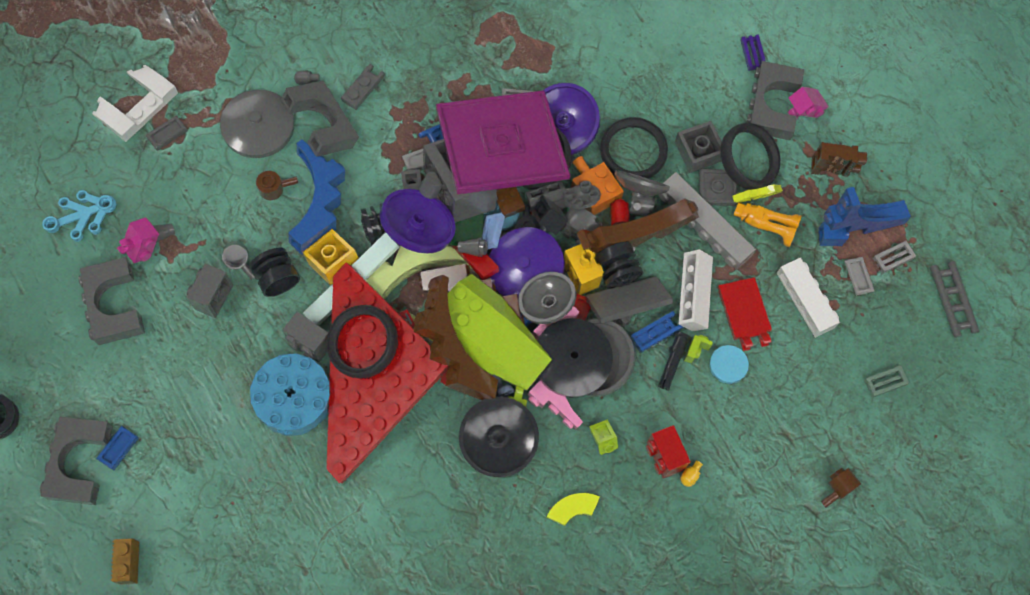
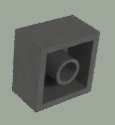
(699, 146)
(209, 290)
(306, 336)

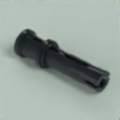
(676, 352)

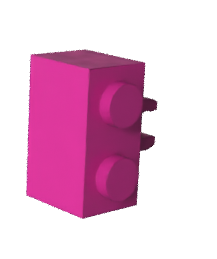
(807, 103)
(139, 240)

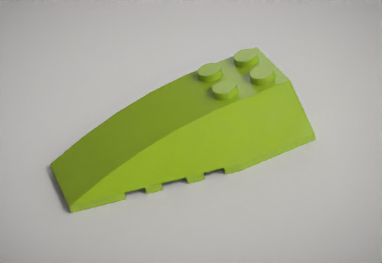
(495, 334)

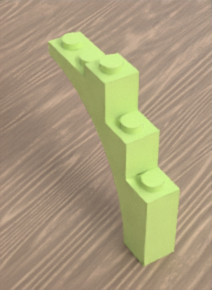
(409, 263)

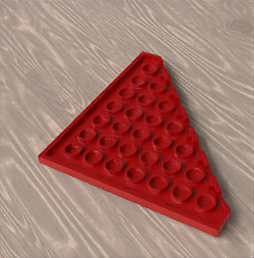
(370, 408)

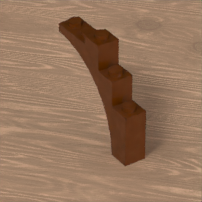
(446, 348)

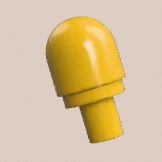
(691, 474)

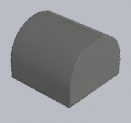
(431, 185)

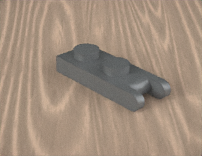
(362, 87)

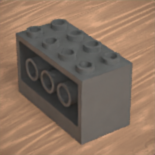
(461, 205)

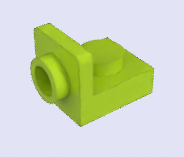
(694, 350)
(604, 437)

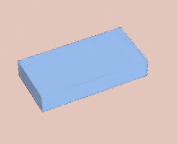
(492, 229)

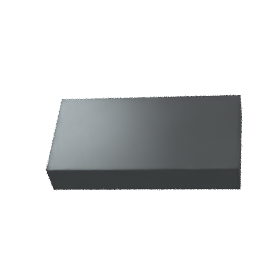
(166, 133)

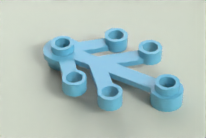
(83, 214)

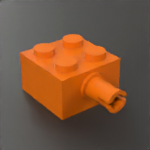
(602, 179)

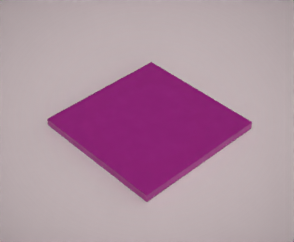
(501, 142)

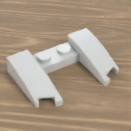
(159, 94)

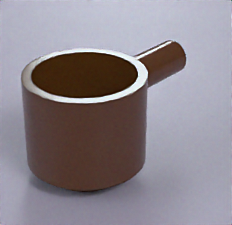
(271, 186)
(842, 483)

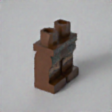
(837, 159)

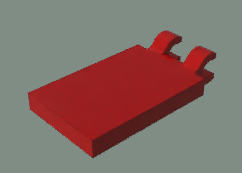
(745, 312)

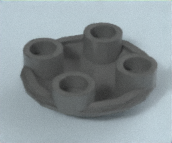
(581, 196)

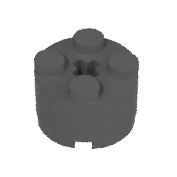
(578, 220)

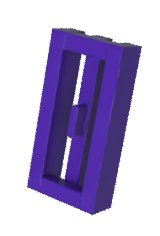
(751, 40)

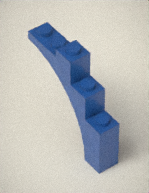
(326, 198)
(869, 218)

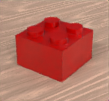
(667, 452)

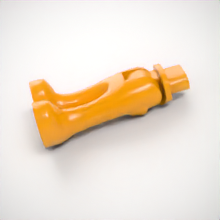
(759, 218)

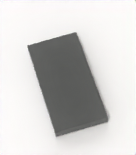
(629, 299)

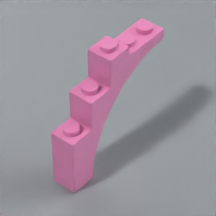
(541, 395)

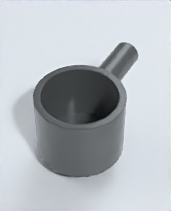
(642, 206)
(236, 256)

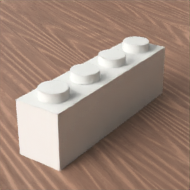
(695, 290)
(808, 297)

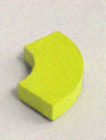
(757, 193)
(572, 506)

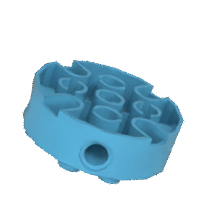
(280, 378)

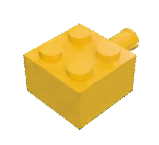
(329, 255)
(583, 269)

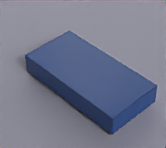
(117, 448)

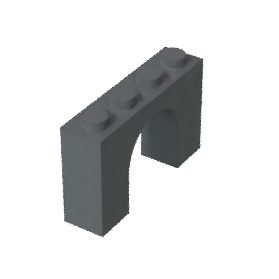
(774, 77)
(318, 98)
(95, 282)
(69, 434)

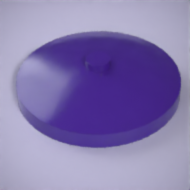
(574, 114)
(417, 221)
(524, 255)

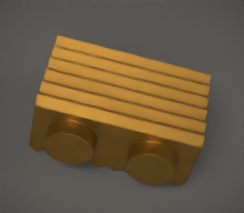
(125, 561)

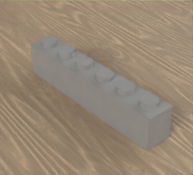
(710, 224)

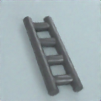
(950, 309)

